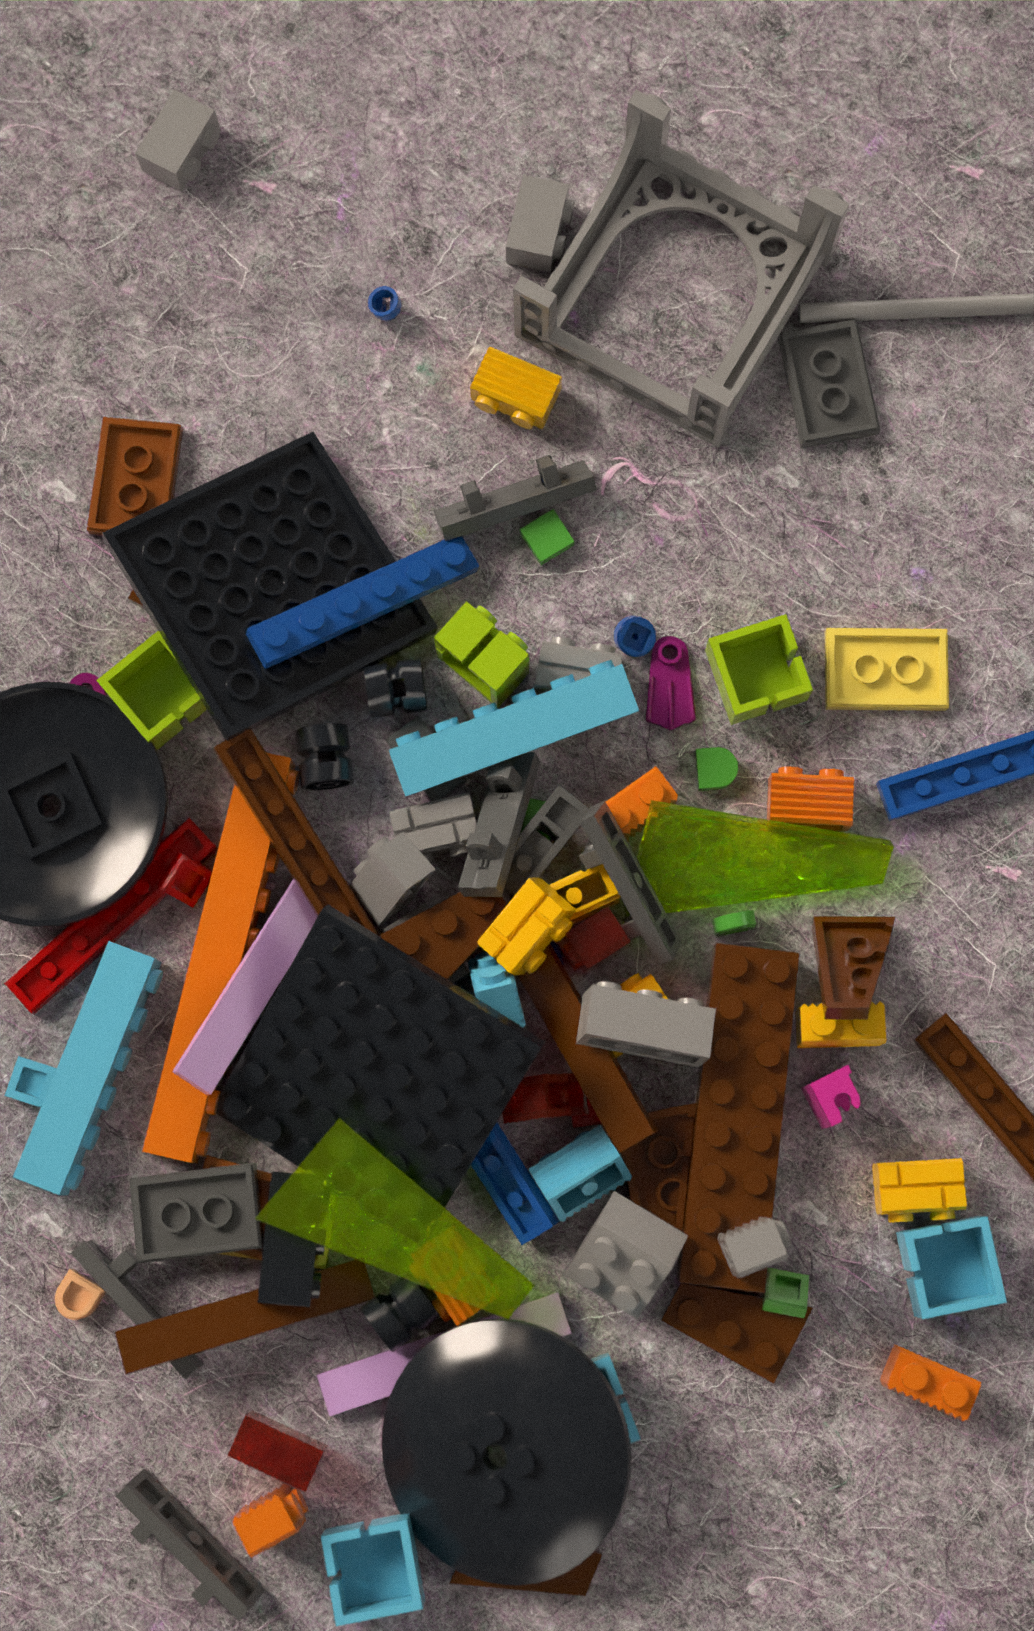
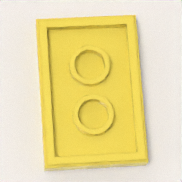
(886, 669)

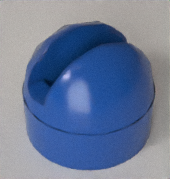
(378, 305)

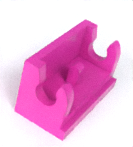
(830, 1093)

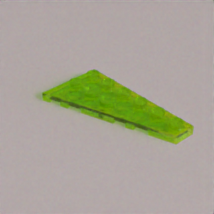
(727, 859)
(374, 1213)

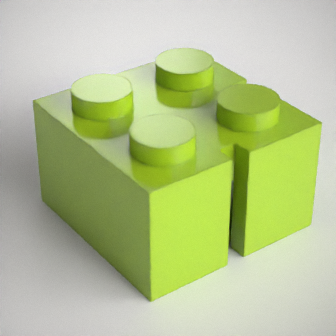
(483, 654)
(754, 669)
(153, 691)

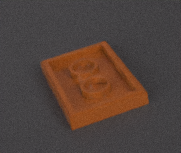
(132, 470)

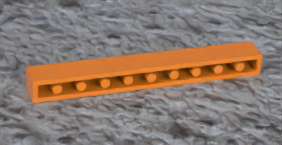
(222, 940)

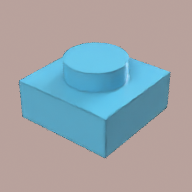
(30, 1081)

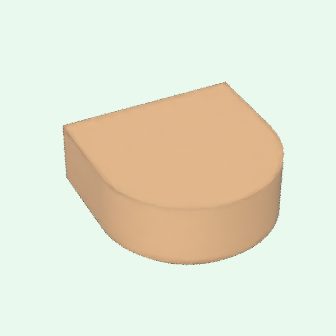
(78, 1296)

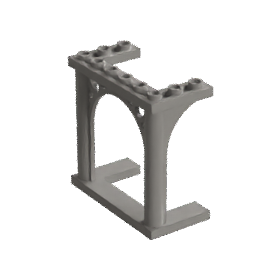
(645, 156)

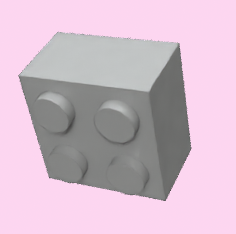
(626, 1255)

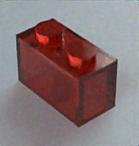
(594, 941)
(546, 1098)
(278, 1450)

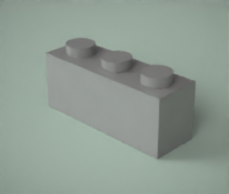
(646, 1024)

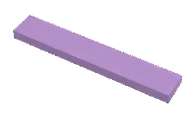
(247, 992)
(377, 1374)

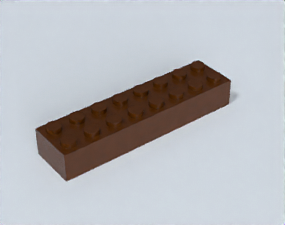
(738, 1108)

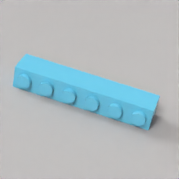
(513, 730)
(88, 1070)

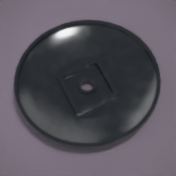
(111, 798)
(561, 1440)

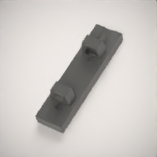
(514, 500)
(498, 826)
(534, 852)
(646, 912)
(113, 1280)
(190, 1544)

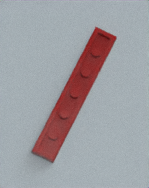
(87, 939)

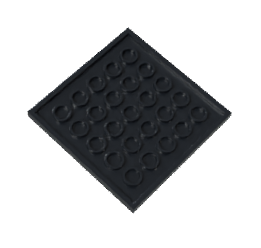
(247, 553)
(385, 1051)

